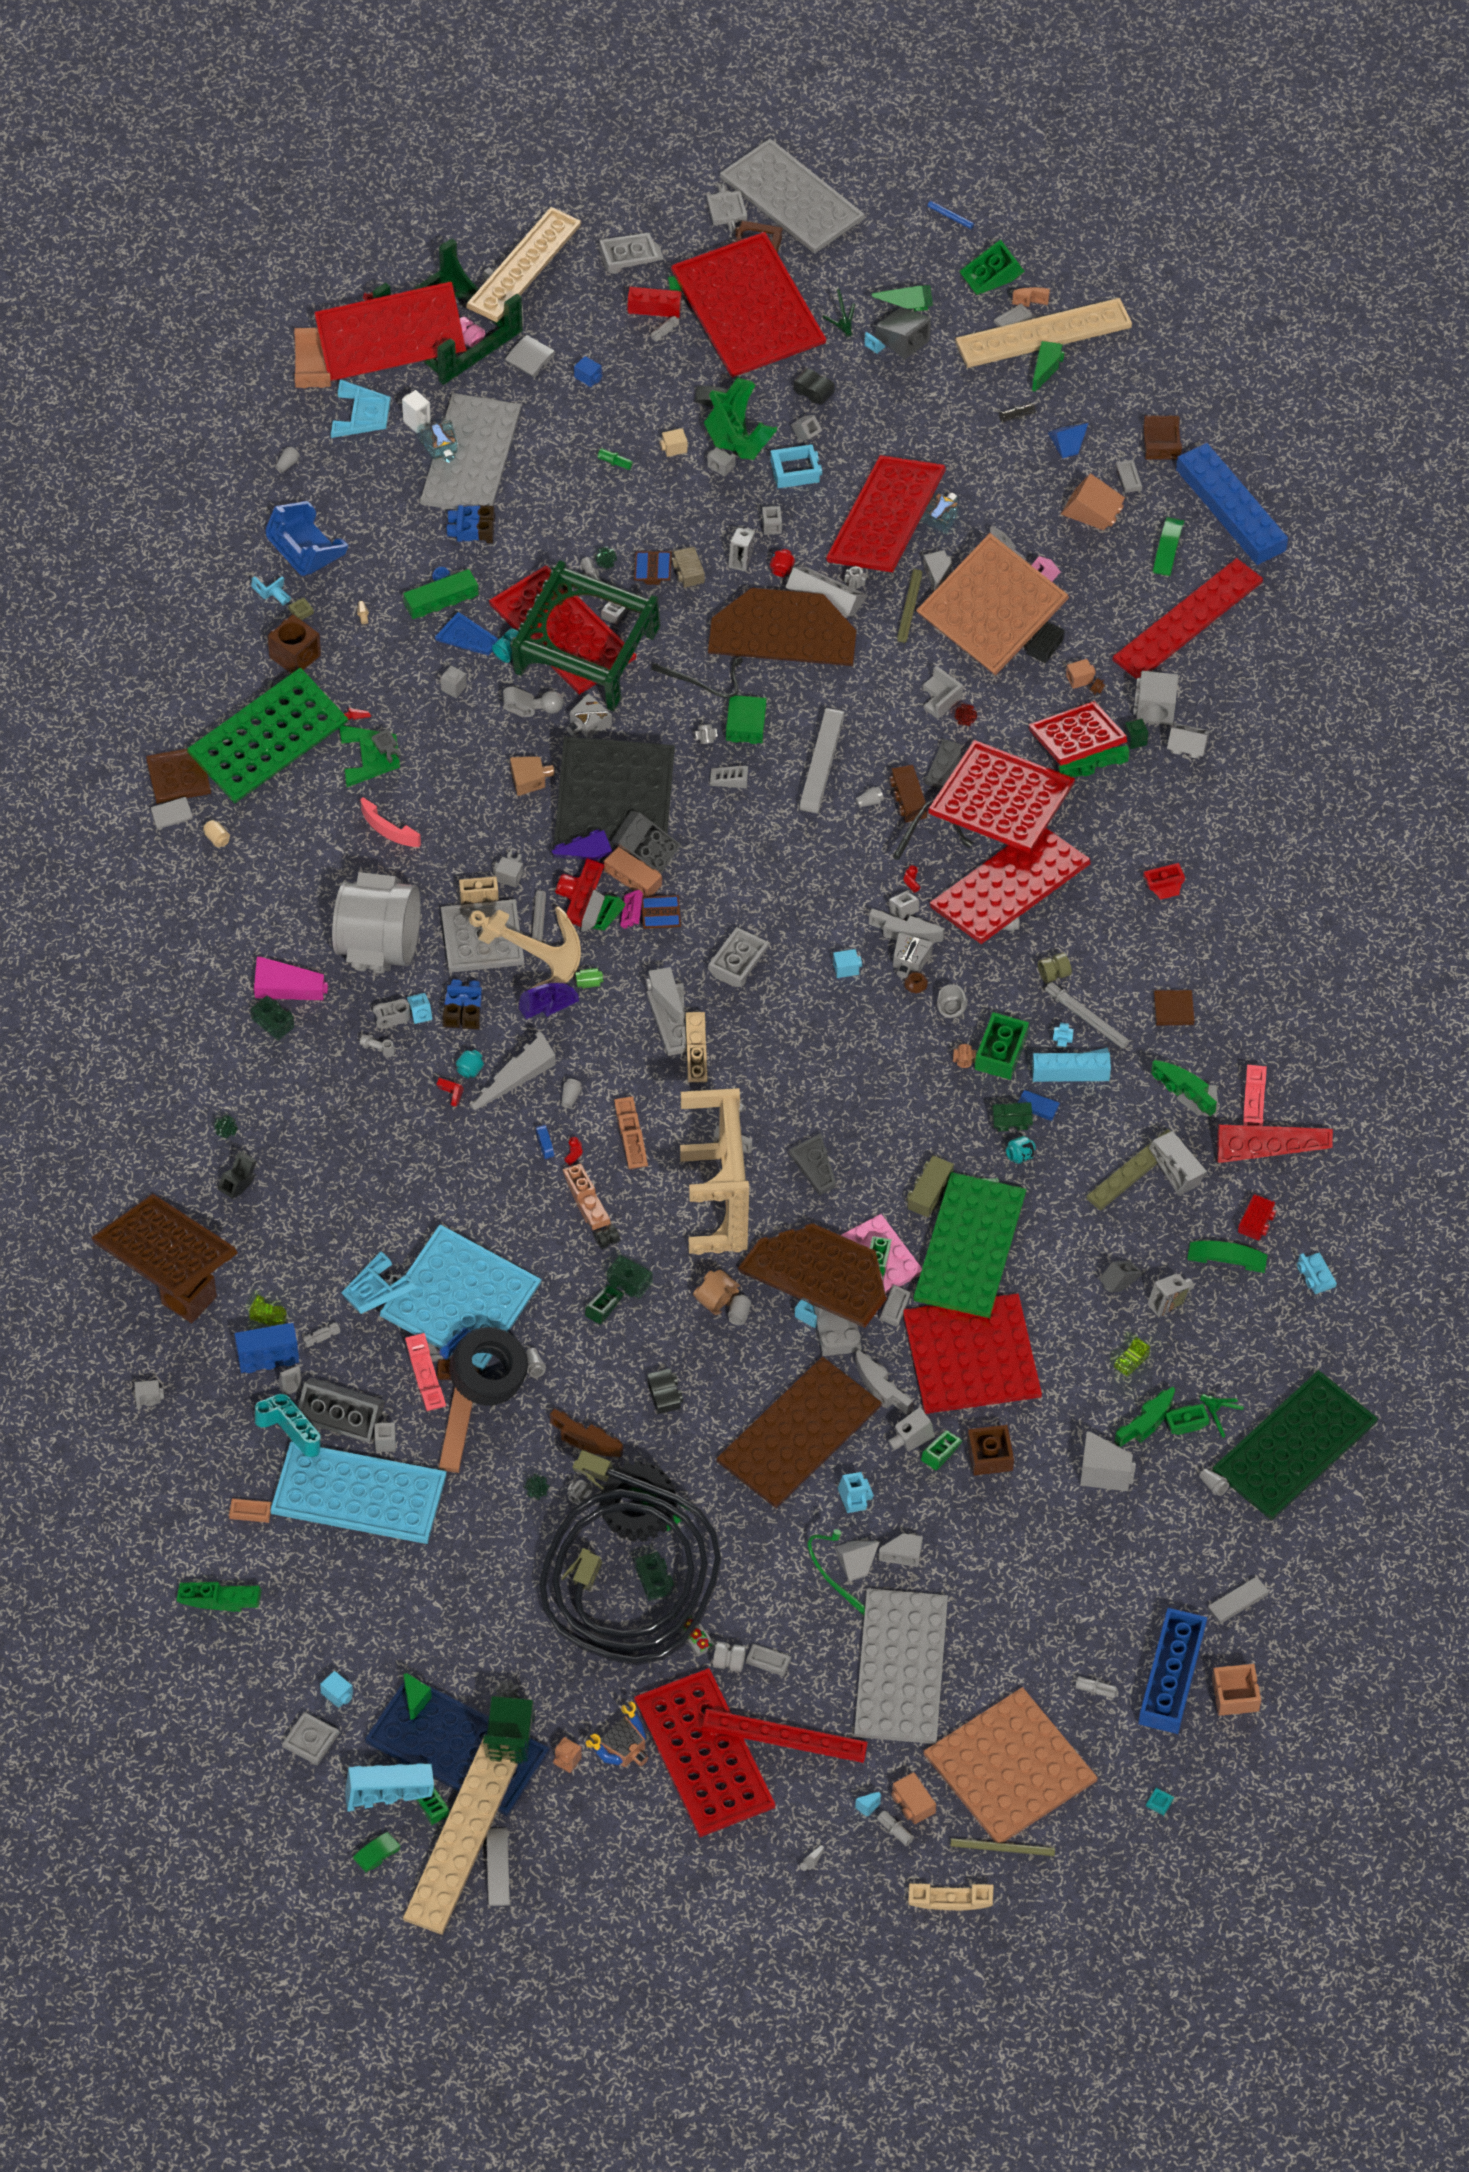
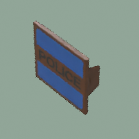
(652, 567)
(661, 912)

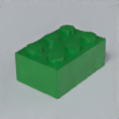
(1001, 1046)

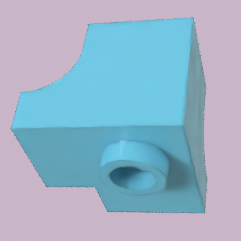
(855, 1492)

